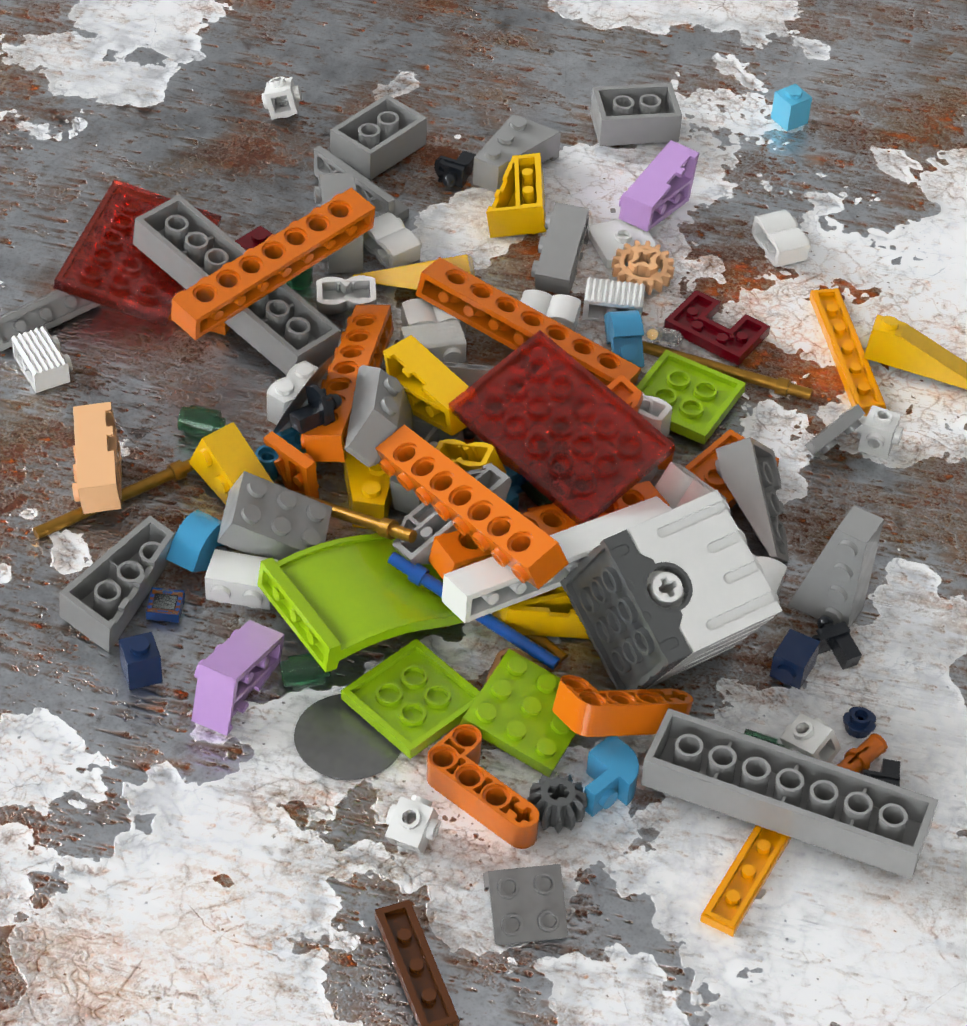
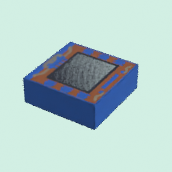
(165, 605)

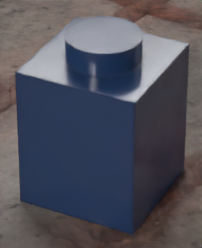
(794, 658)
(140, 660)

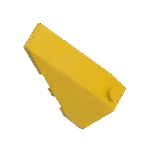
(409, 275)
(910, 350)

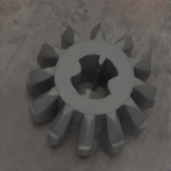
(558, 801)

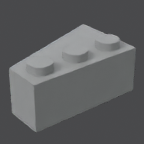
(561, 248)

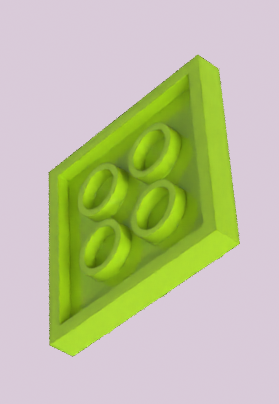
(696, 393)
(411, 698)
(518, 713)

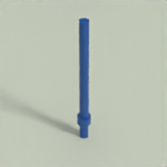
(420, 576)

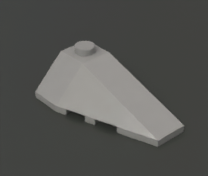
(753, 479)

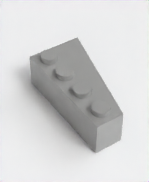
(842, 571)
(116, 584)

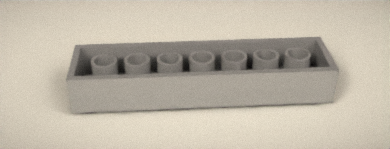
(193, 247)
(789, 793)

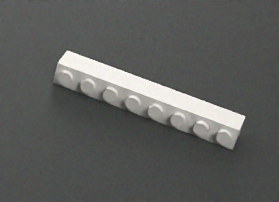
(490, 587)

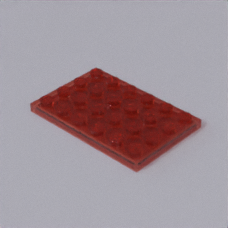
(112, 269)
(561, 428)

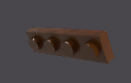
(415, 965)

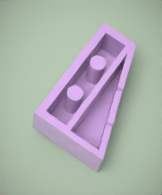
(660, 188)
(233, 672)

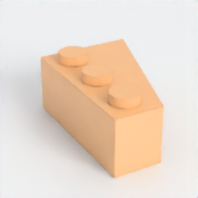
(97, 459)

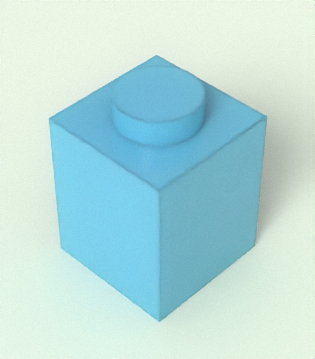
(791, 107)

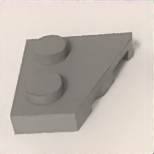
(846, 422)

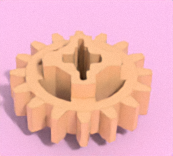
(643, 266)

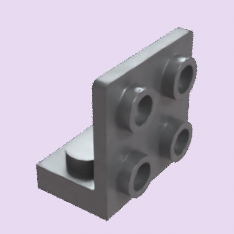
(527, 904)

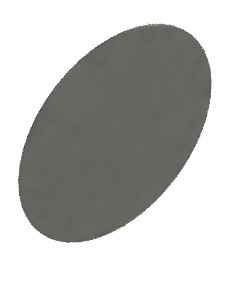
(302, 395)
(341, 742)

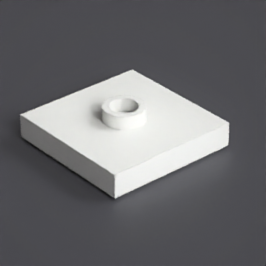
(613, 234)

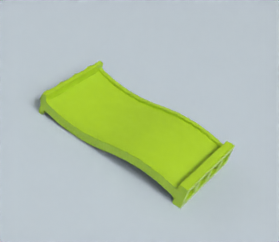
(349, 597)

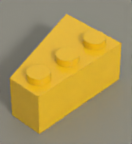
(520, 200)
(426, 382)
(223, 458)
(367, 488)
(544, 615)

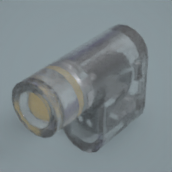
(663, 336)

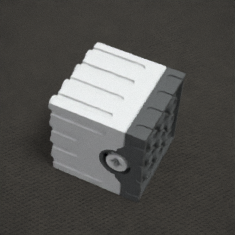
(670, 593)

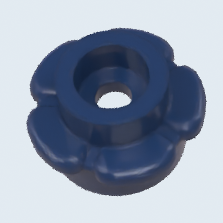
(859, 722)

